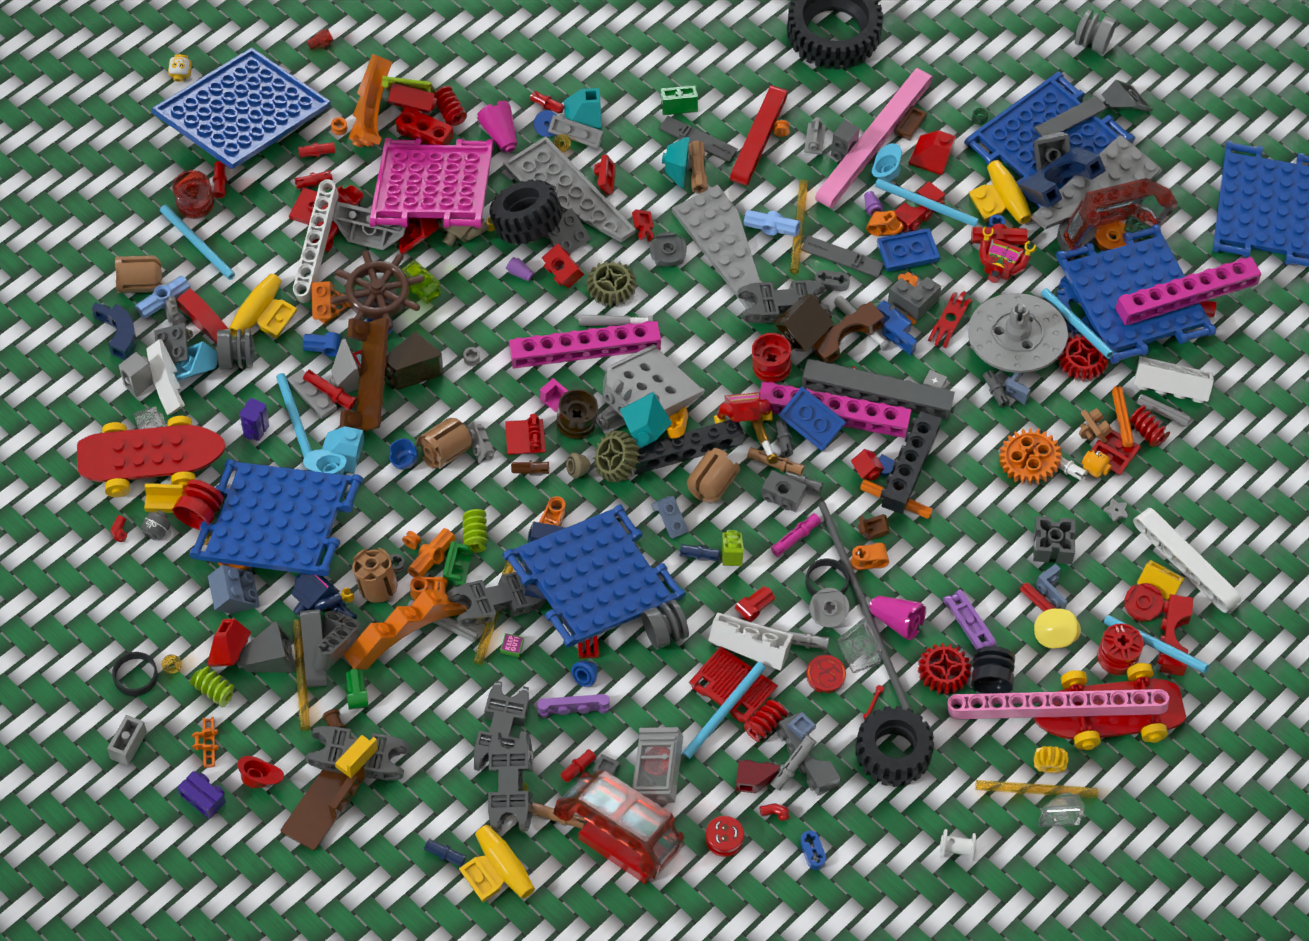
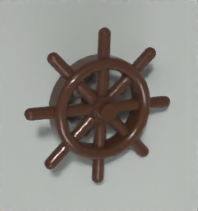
(378, 296)

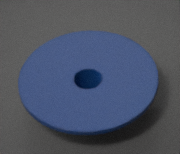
(542, 123)

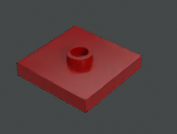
(304, 206)

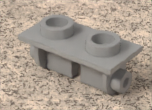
(815, 137)
(610, 422)
(480, 448)

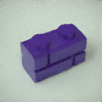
(254, 419)
(202, 794)

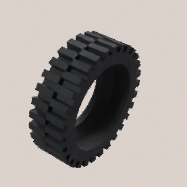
(831, 52)

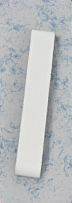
(315, 232)
(1187, 560)

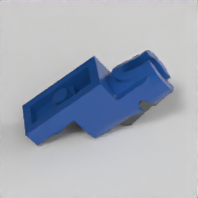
(897, 327)

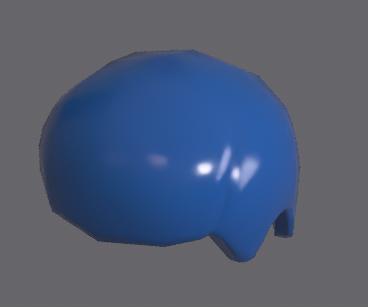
(403, 454)

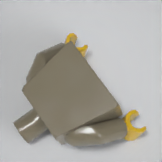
(464, 233)

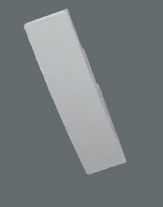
(163, 375)

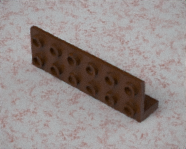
(372, 372)

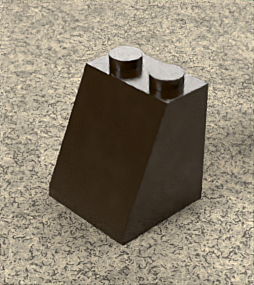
(804, 323)
(412, 363)

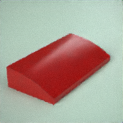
(613, 850)

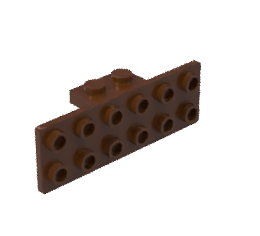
(321, 807)

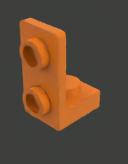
(321, 300)

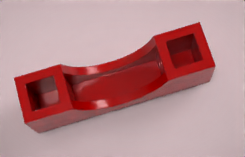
(1178, 613)

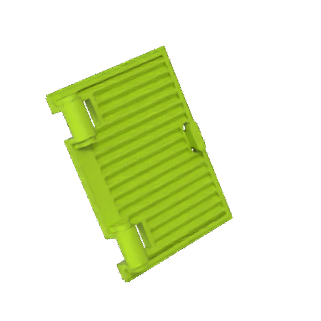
(416, 84)

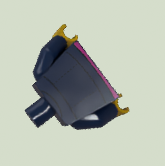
(317, 593)

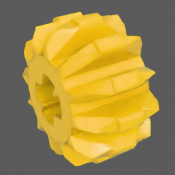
(1051, 759)

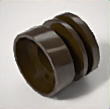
(577, 414)

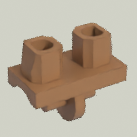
(1092, 419)

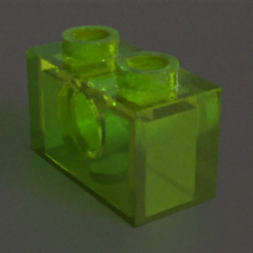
(426, 290)

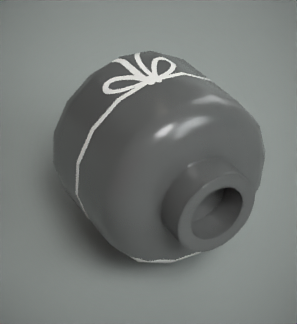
(155, 525)

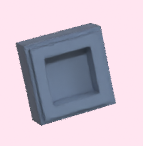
(801, 726)

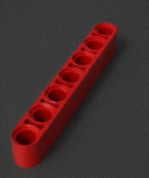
(758, 135)

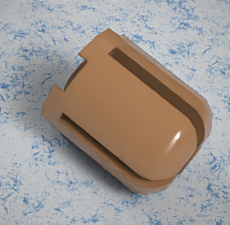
(138, 273)
(444, 442)
(712, 476)
(374, 575)

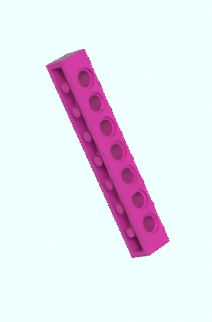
(1188, 290)
(577, 351)
(845, 404)

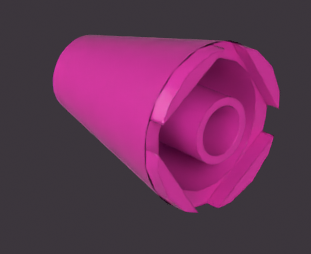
(499, 125)
(899, 614)

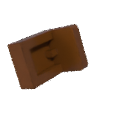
(874, 527)

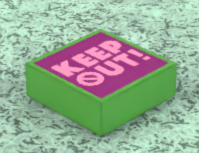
(512, 645)

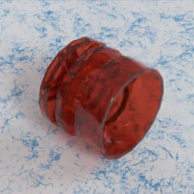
(193, 194)

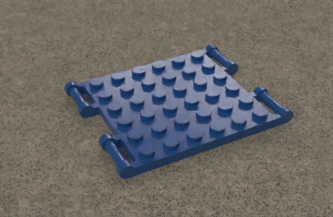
(1013, 131)
(1263, 205)
(1125, 270)
(277, 518)
(593, 575)

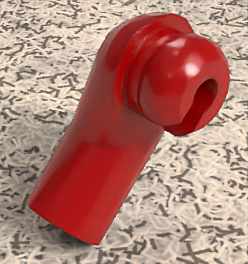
(117, 531)
(775, 808)

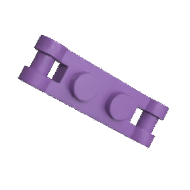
(969, 620)
(571, 704)

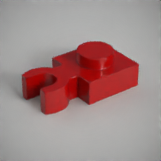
(643, 222)

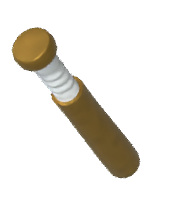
(764, 440)

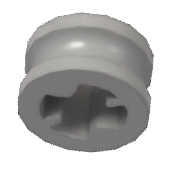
(467, 359)

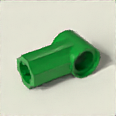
(356, 693)

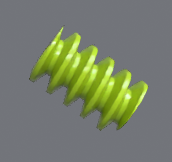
(475, 530)
(212, 686)

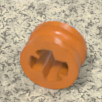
(339, 121)
(781, 128)
(411, 540)

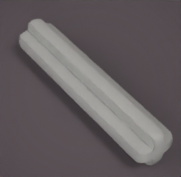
(1164, 410)

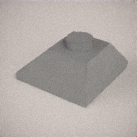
(345, 370)

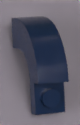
(124, 340)

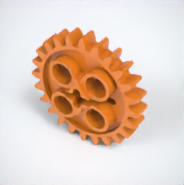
(1045, 463)

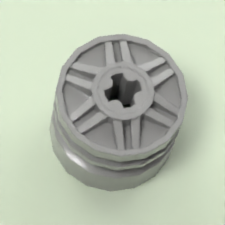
(1094, 31)

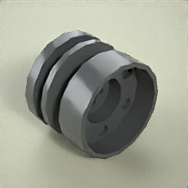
(235, 348)
(668, 622)

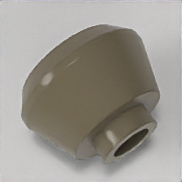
(577, 465)

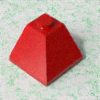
(933, 151)
(417, 231)

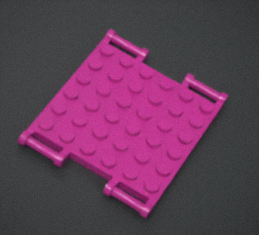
(432, 182)

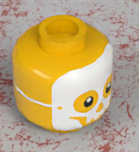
(179, 67)

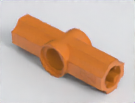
(431, 553)

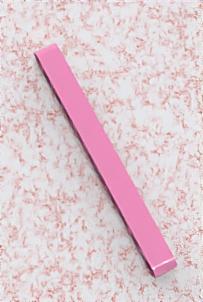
(873, 138)
(1048, 708)

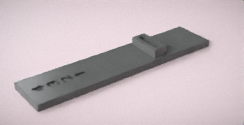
(1071, 117)
(711, 145)
(842, 256)

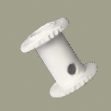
(958, 845)

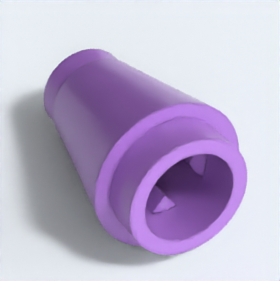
(872, 203)
(520, 269)

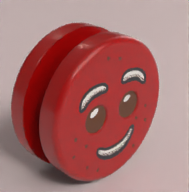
(724, 836)

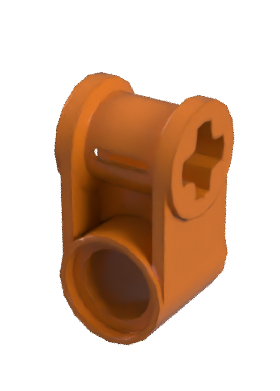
(884, 224)
(552, 516)
(870, 555)
(427, 583)

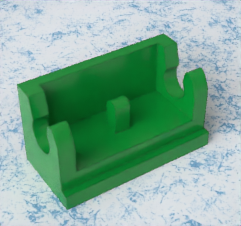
(679, 100)
(457, 564)

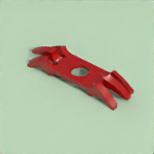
(946, 326)

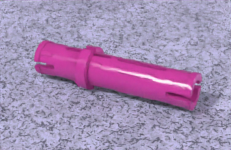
(802, 529)

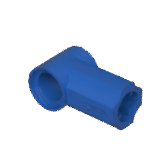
(325, 343)

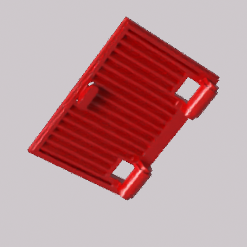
(724, 675)

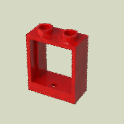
(413, 98)

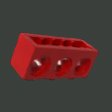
(421, 126)

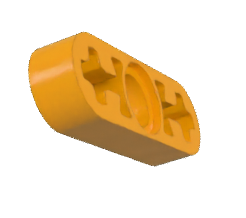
(678, 424)

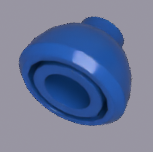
(584, 673)

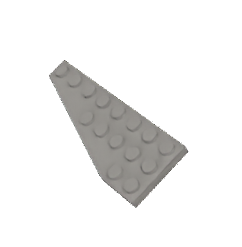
(1122, 165)
(573, 189)
(720, 235)

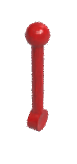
(879, 689)

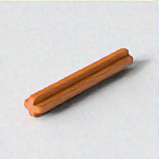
(1122, 416)
(912, 505)

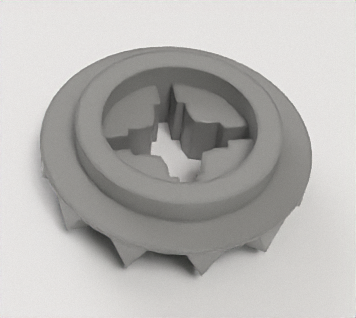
(171, 310)

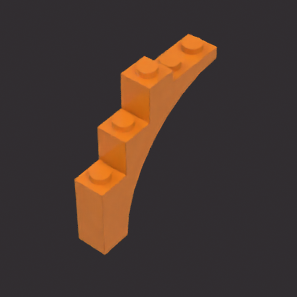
(366, 112)
(403, 620)

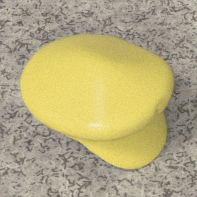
(1056, 628)

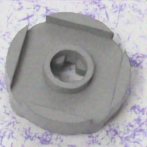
(822, 616)

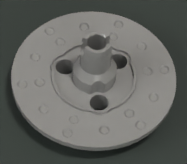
(1017, 333)

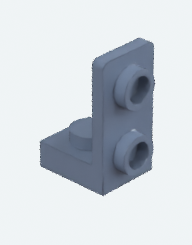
(1015, 390)
(671, 516)
(1045, 586)

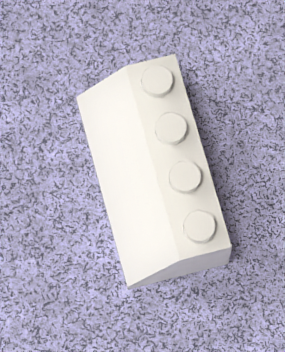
(1173, 379)

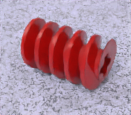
(450, 106)
(1147, 427)
(764, 719)

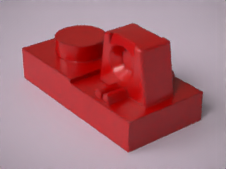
(606, 172)

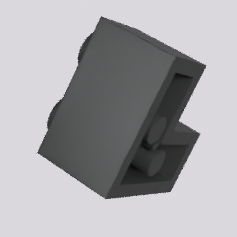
(912, 299)

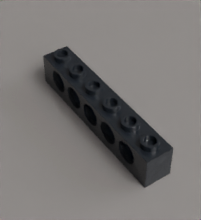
(689, 445)
(911, 462)

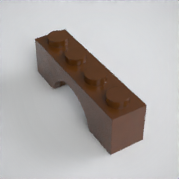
(865, 319)

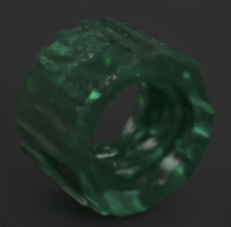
(980, 121)

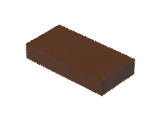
(910, 123)

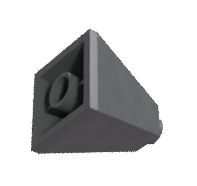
(268, 652)

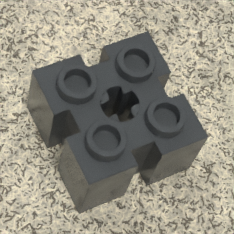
(1054, 540)

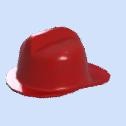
(258, 773)

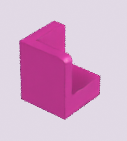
(551, 394)

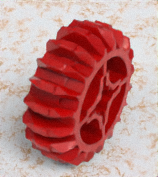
(1079, 363)
(953, 663)

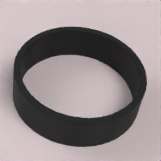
(826, 562)
(129, 656)

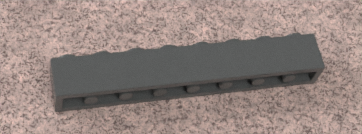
(877, 388)

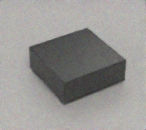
(607, 764)

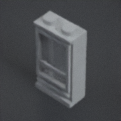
(658, 763)

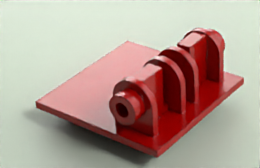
(525, 436)

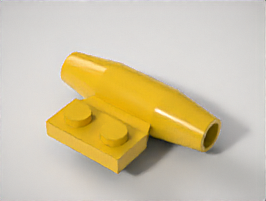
(1000, 196)
(264, 310)
(499, 865)

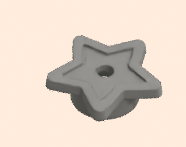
(1115, 515)

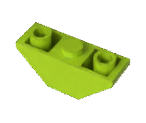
(732, 548)

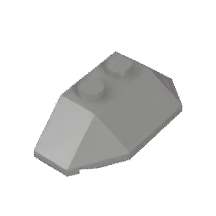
(355, 226)

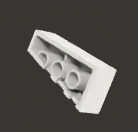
(751, 640)

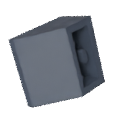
(233, 590)

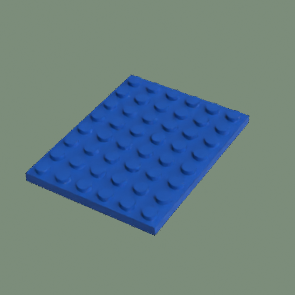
(241, 108)

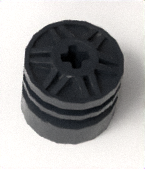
(993, 670)

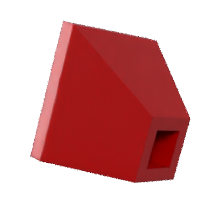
(228, 643)

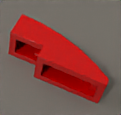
(201, 314)

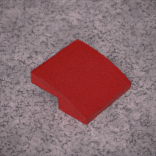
(1119, 455)

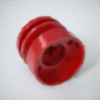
(771, 357)
(197, 504)
(1119, 648)

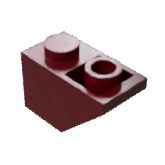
(754, 776)

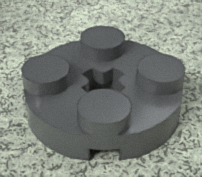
(665, 258)

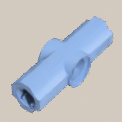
(772, 223)
(155, 302)

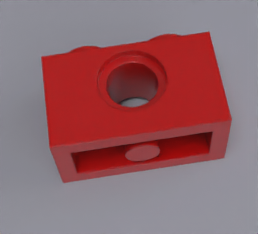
(569, 273)

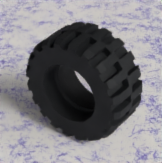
(525, 211)
(894, 769)

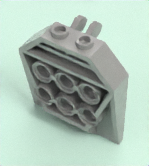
(648, 372)

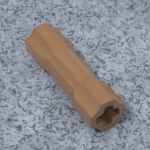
(698, 177)

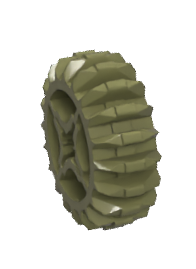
(607, 279)
(616, 456)

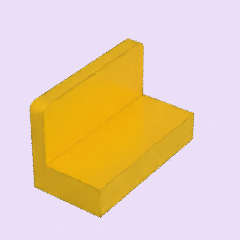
(161, 497)
(1161, 578)
(357, 755)

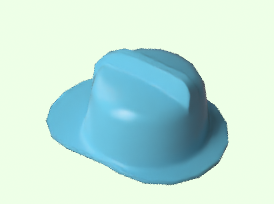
(887, 162)
(325, 462)

